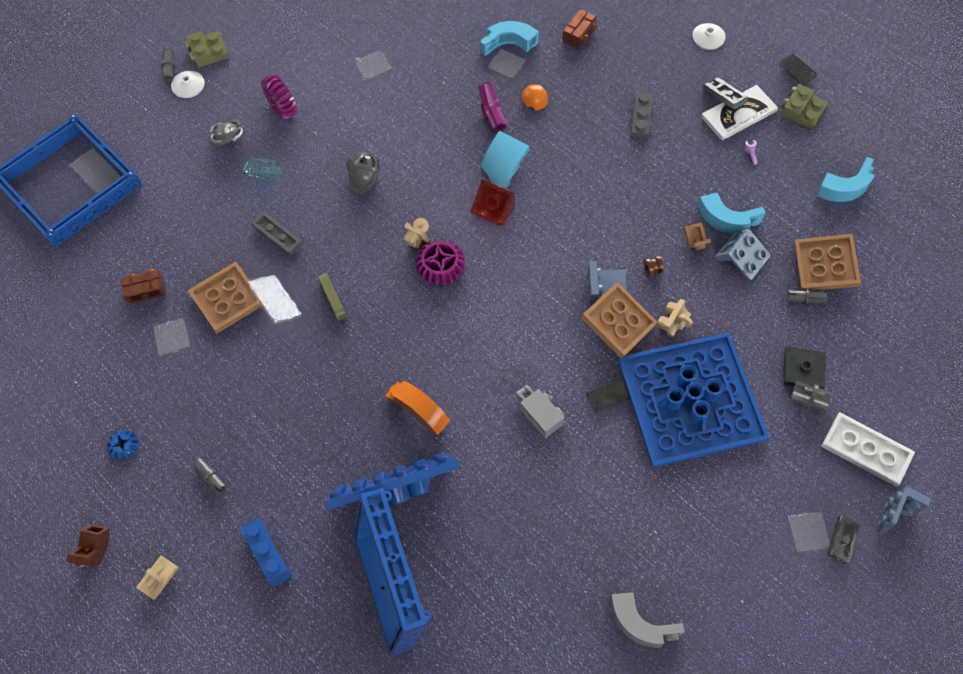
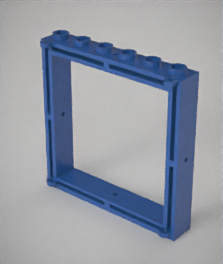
(90, 209)
(399, 602)

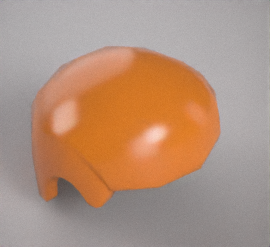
(535, 97)

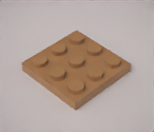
(827, 262)
(225, 297)
(619, 320)

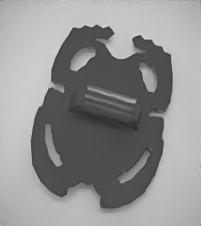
(226, 132)

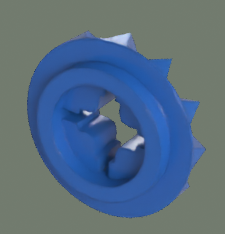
(130, 447)

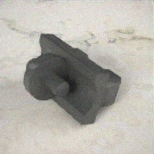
(811, 396)

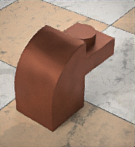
(91, 547)

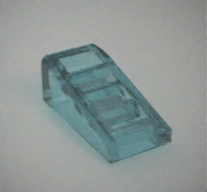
(272, 174)

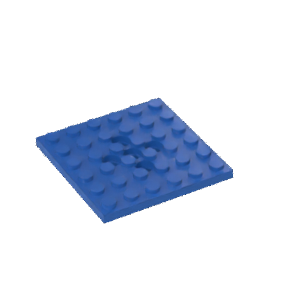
(673, 428)
(401, 483)

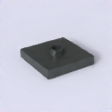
(804, 366)

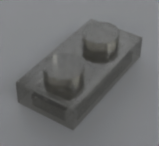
(798, 69)
(608, 395)
(843, 540)

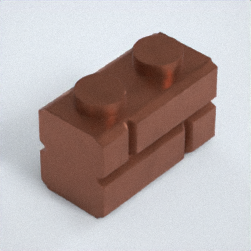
(579, 29)
(143, 286)

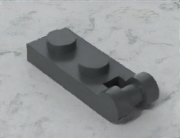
(725, 93)

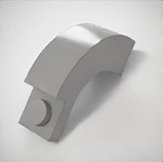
(636, 628)

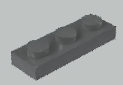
(642, 115)
(277, 233)

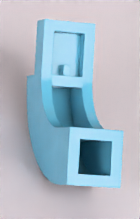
(509, 32)
(847, 189)
(724, 219)

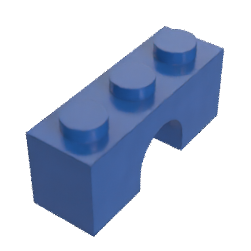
(265, 552)

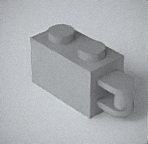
(540, 411)

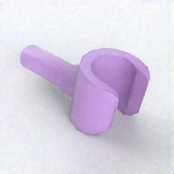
(751, 150)

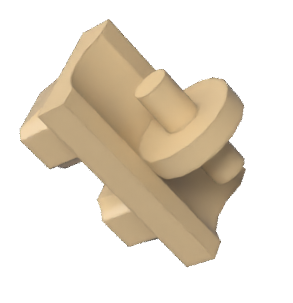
(416, 235)
(678, 318)
(157, 577)

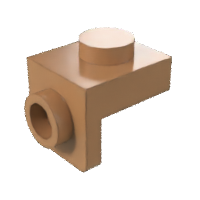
(695, 236)

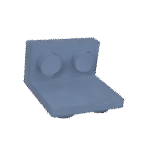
(744, 252)
(602, 280)
(906, 502)

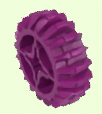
(279, 96)
(429, 266)

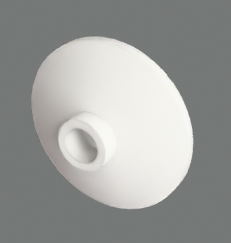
(708, 36)
(187, 84)

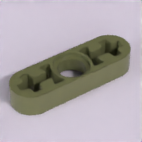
(332, 297)

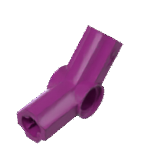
(491, 107)

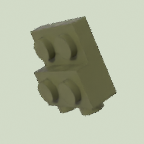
(206, 48)
(803, 106)

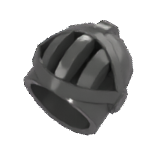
(363, 174)

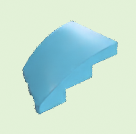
(503, 158)

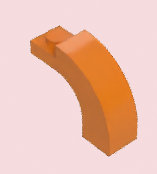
(419, 405)

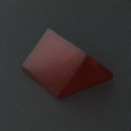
(493, 202)

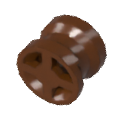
(653, 265)

